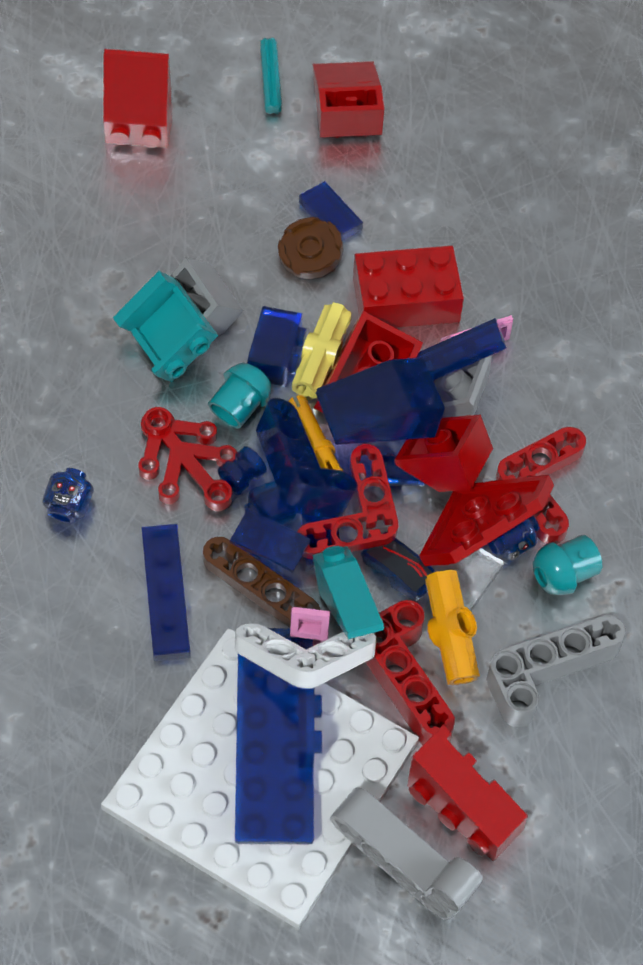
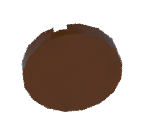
(310, 248)

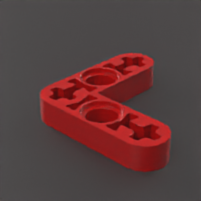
(548, 445)
(370, 511)

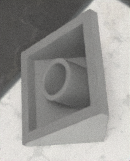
(464, 388)

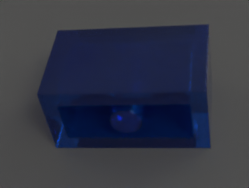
(276, 344)

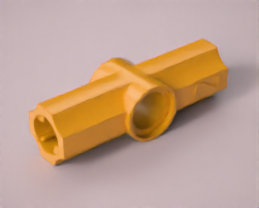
(452, 627)

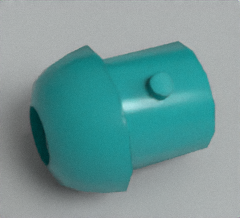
(240, 394)
(566, 565)

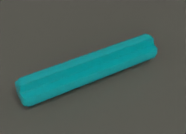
(271, 76)

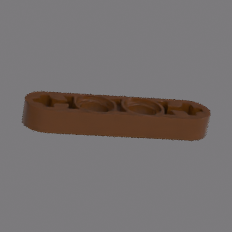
(255, 589)

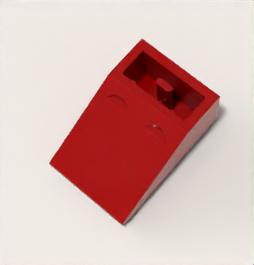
(348, 99)

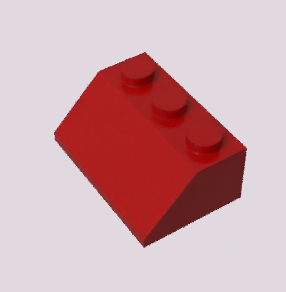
(369, 345)

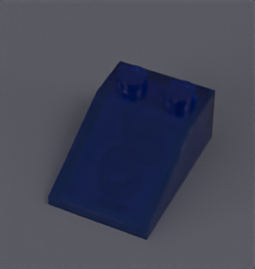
(383, 403)

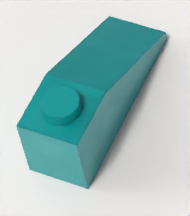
(346, 592)

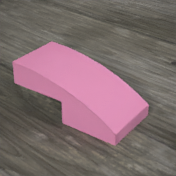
(310, 624)

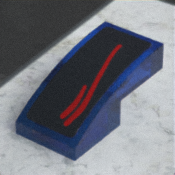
(401, 567)

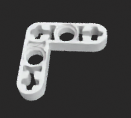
(302, 666)

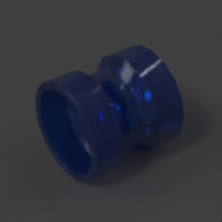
(242, 470)

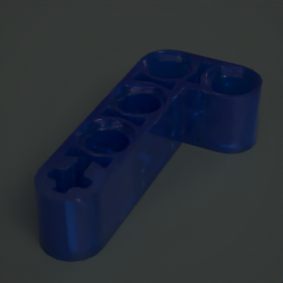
(296, 471)

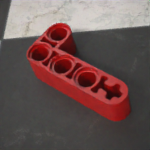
(412, 679)

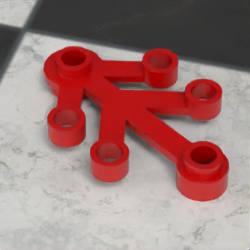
(184, 455)

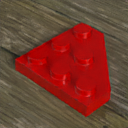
(483, 515)

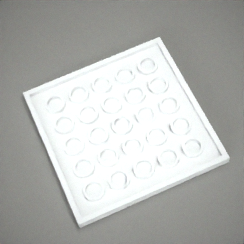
(186, 785)

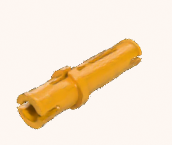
(323, 448)

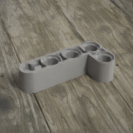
(596, 639)
(405, 856)

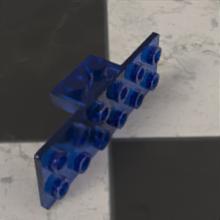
(275, 755)

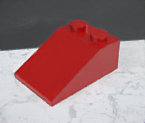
(137, 98)

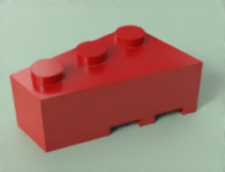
(463, 797)

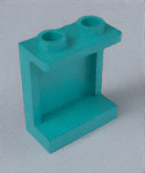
(166, 325)

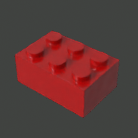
(409, 286)

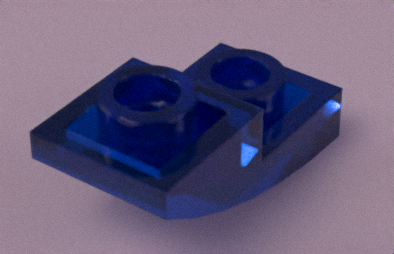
(270, 540)

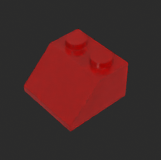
(450, 458)

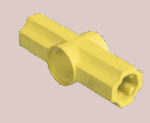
(321, 350)

